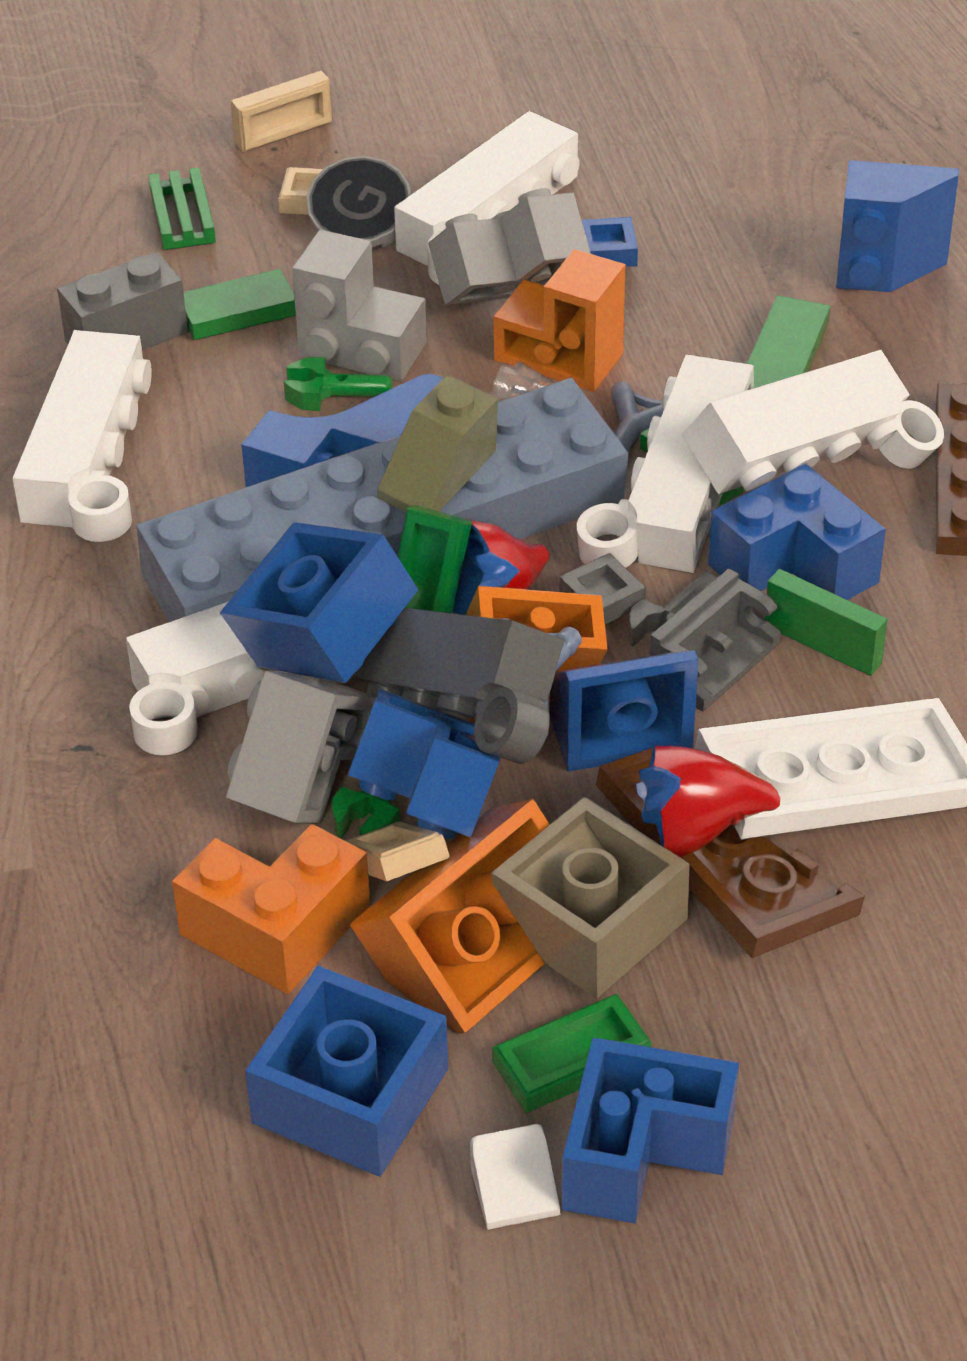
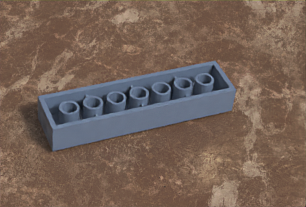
(546, 471)

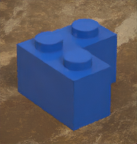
(802, 529)
(427, 759)
(640, 1110)

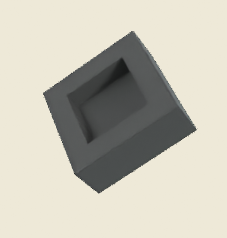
(610, 580)

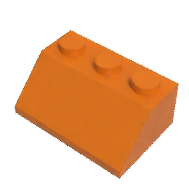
(448, 930)

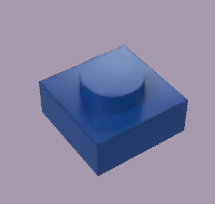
(612, 239)

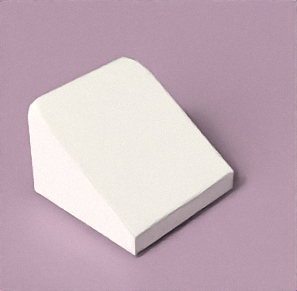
(514, 1176)

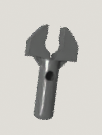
(649, 617)

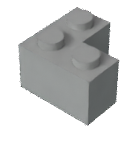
(495, 255)
(347, 316)
(296, 744)

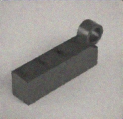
(471, 670)

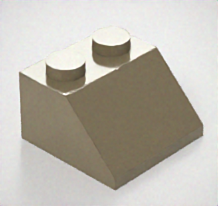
(594, 895)

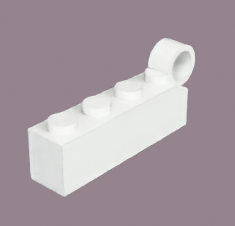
(487, 182)
(812, 419)
(82, 438)
(670, 493)
(183, 674)

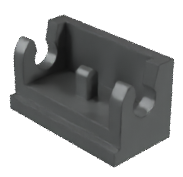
(722, 633)

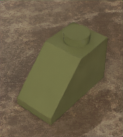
(441, 446)

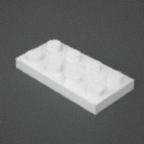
(848, 764)

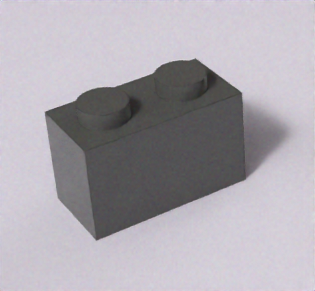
(128, 299)

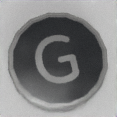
(358, 199)

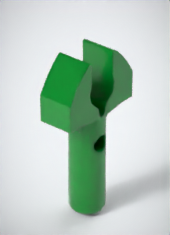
(311, 382)
(353, 805)

